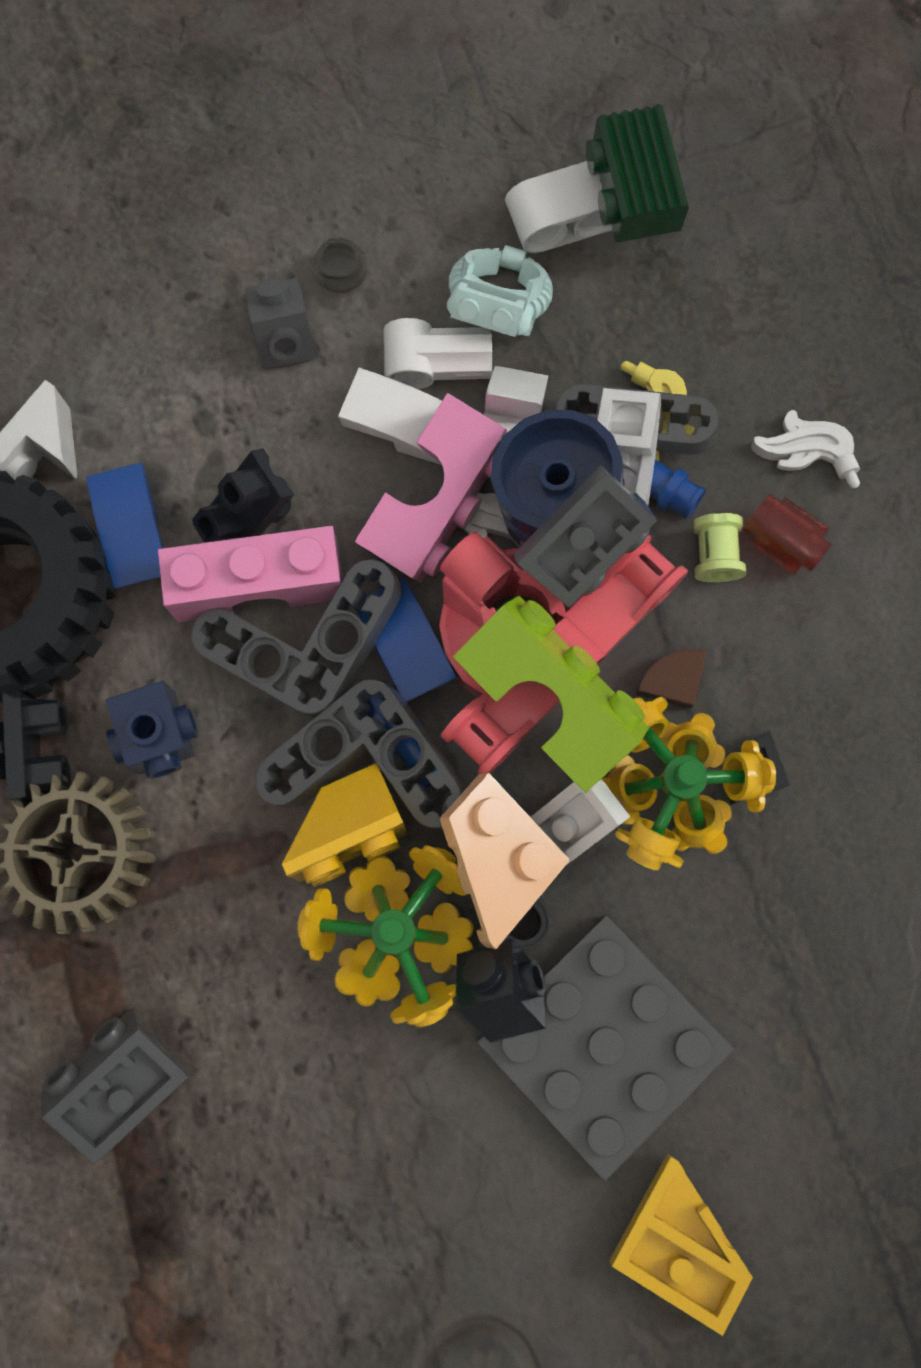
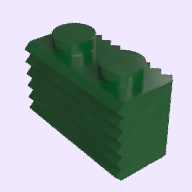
(637, 173)

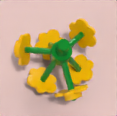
(382, 898)

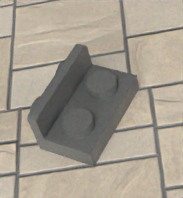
(586, 537)
(110, 1086)

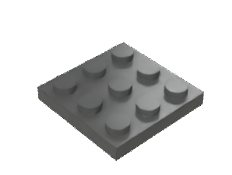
(613, 1049)

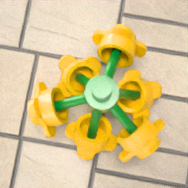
(686, 754)

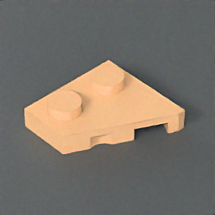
(500, 856)

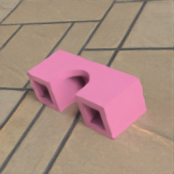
(417, 535)
(286, 566)

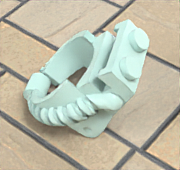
(494, 306)

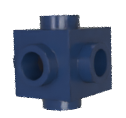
(137, 717)

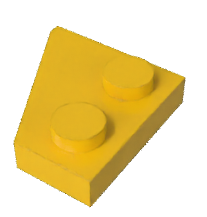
(682, 1251)

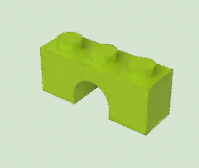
(596, 721)

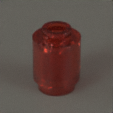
(788, 534)

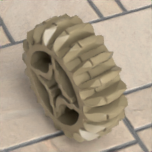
(73, 875)

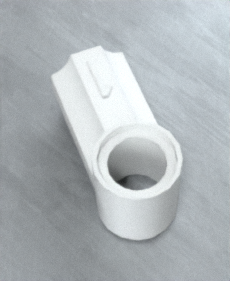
(422, 354)

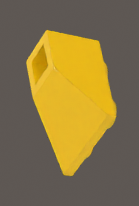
(343, 823)

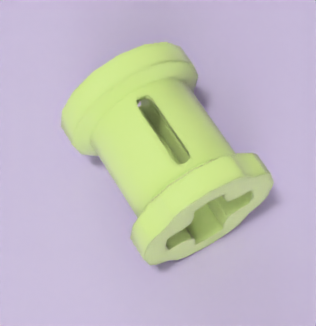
(719, 547)

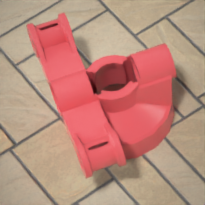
(481, 575)

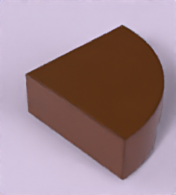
(675, 677)

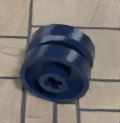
(546, 463)

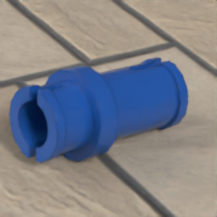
(675, 490)

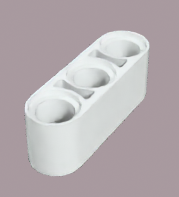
(556, 208)

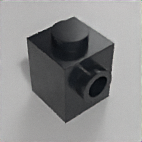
(500, 991)

